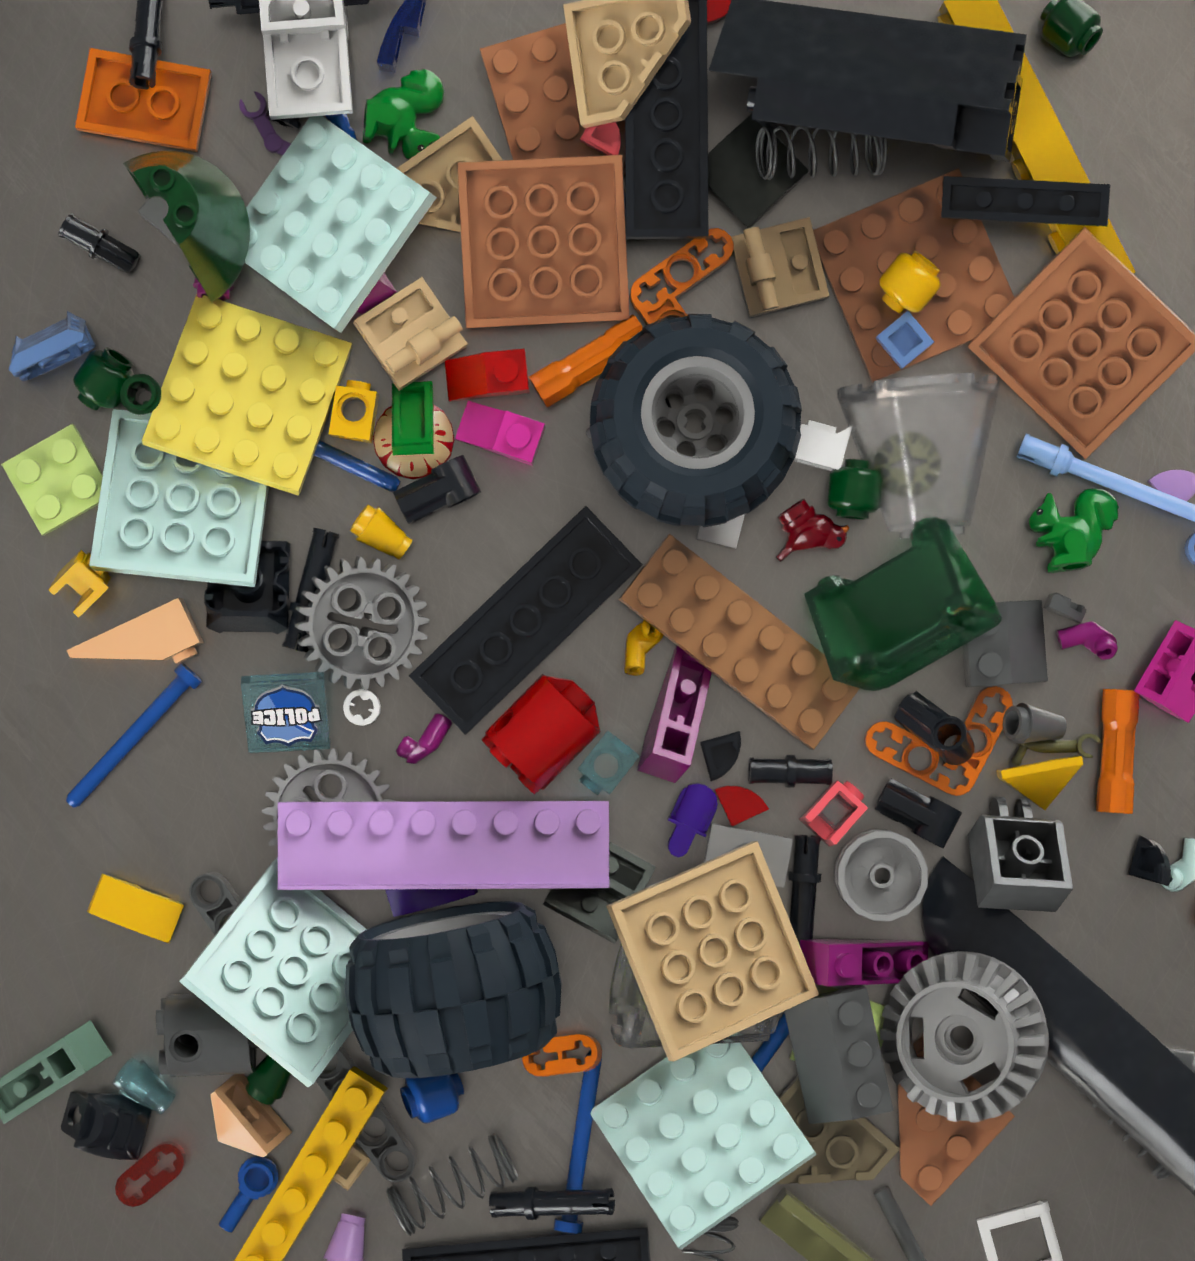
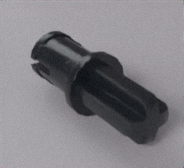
(98, 243)

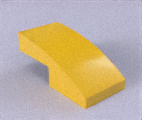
(135, 908)

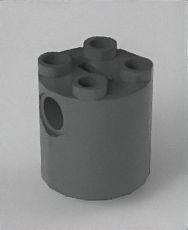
(200, 1040)

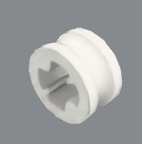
(365, 695)

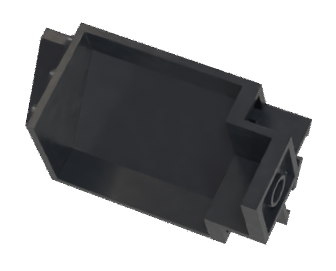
(876, 74)

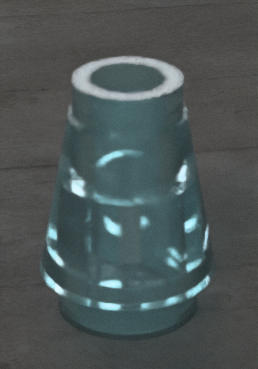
(143, 1086)

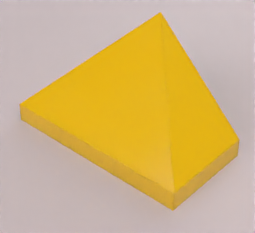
(1041, 780)

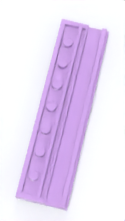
(443, 845)

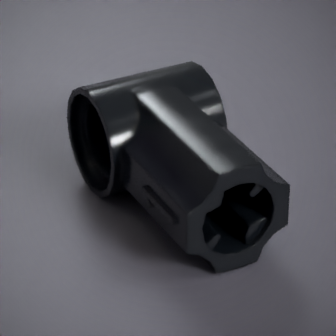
(445, 486)
(935, 727)
(924, 815)

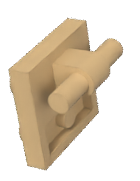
(779, 267)
(411, 333)

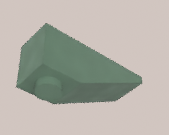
(51, 1070)

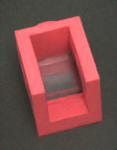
(835, 812)

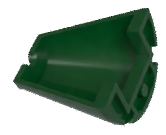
(202, 214)

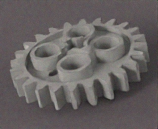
(370, 588)
(356, 784)

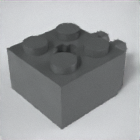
(1019, 859)

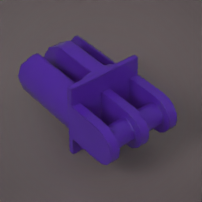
(692, 816)

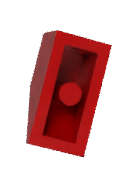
(487, 375)

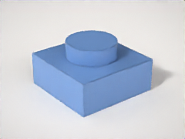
(904, 340)

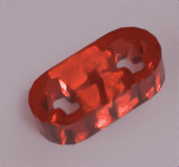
(144, 1166)

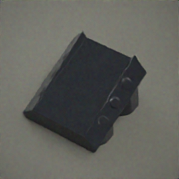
(257, 607)

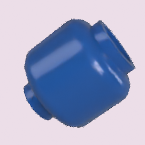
(432, 1097)

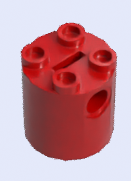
(543, 730)

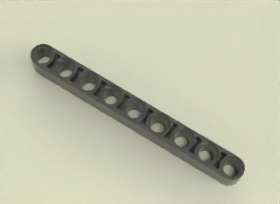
(329, 1080)

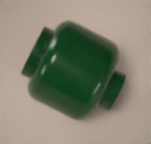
(1071, 26)
(102, 378)
(854, 490)

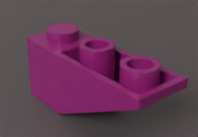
(861, 960)

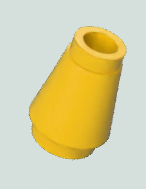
(380, 532)

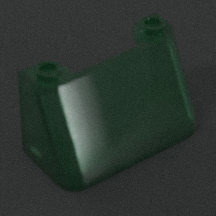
(902, 610)

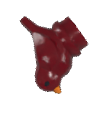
(809, 530)

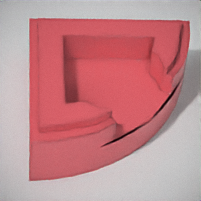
(603, 138)

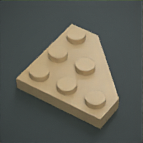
(619, 51)
(437, 170)

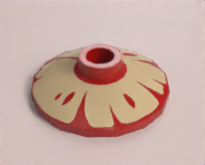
(416, 465)

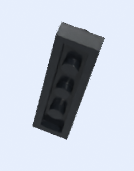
(1025, 201)

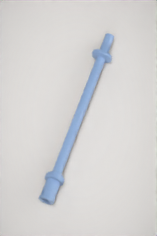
(1061, 461)

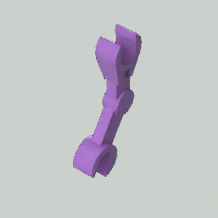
(271, 140)

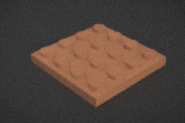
(538, 96)
(543, 241)
(866, 242)
(1085, 343)

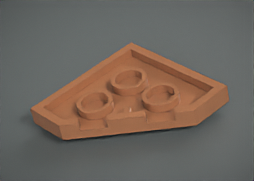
(938, 1149)

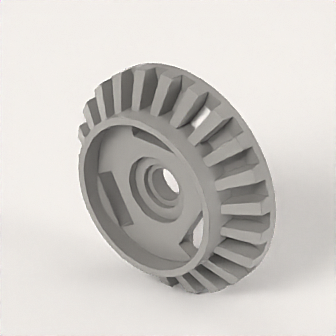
(1012, 1039)

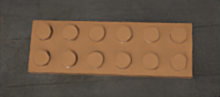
(738, 641)

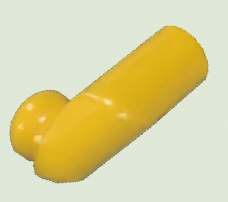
(638, 644)

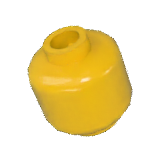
(909, 282)

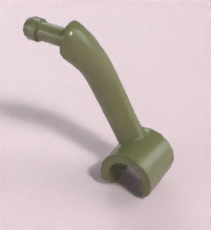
(1055, 746)

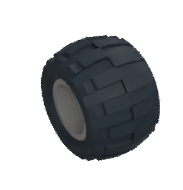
(679, 359)
(453, 989)

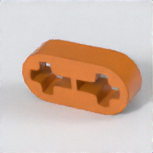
(563, 1064)

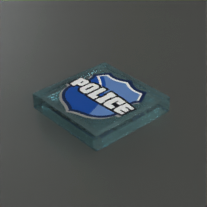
(286, 712)

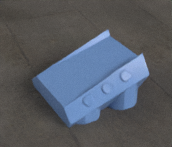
(50, 348)

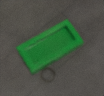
(413, 419)

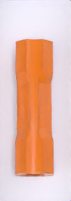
(567, 374)
(1119, 722)

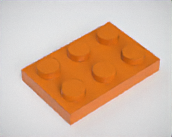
(162, 115)

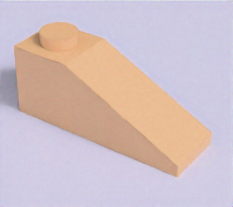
(155, 635)

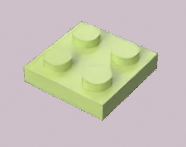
(56, 479)

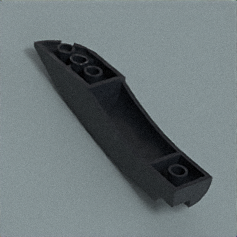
(1089, 1032)

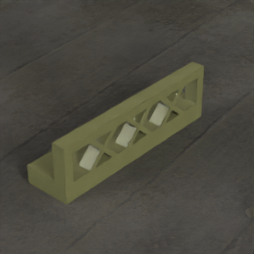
(808, 1231)

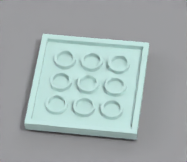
(331, 221)
(174, 514)
(281, 974)
(702, 1137)

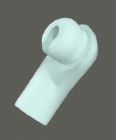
(1184, 869)

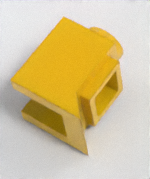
(83, 580)

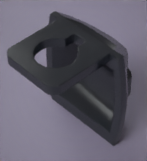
(108, 1125)

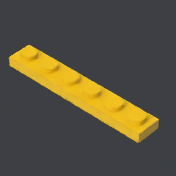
(314, 1168)

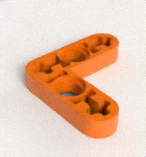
(666, 303)
(971, 767)

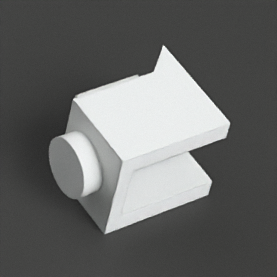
(822, 446)

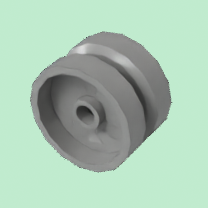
(856, 869)

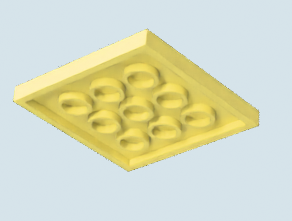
(247, 394)

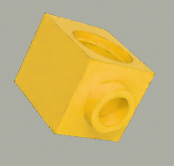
(354, 430)

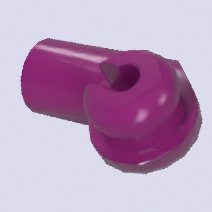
(1091, 636)
(428, 742)

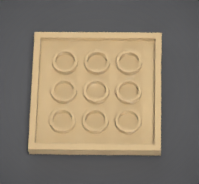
(712, 950)

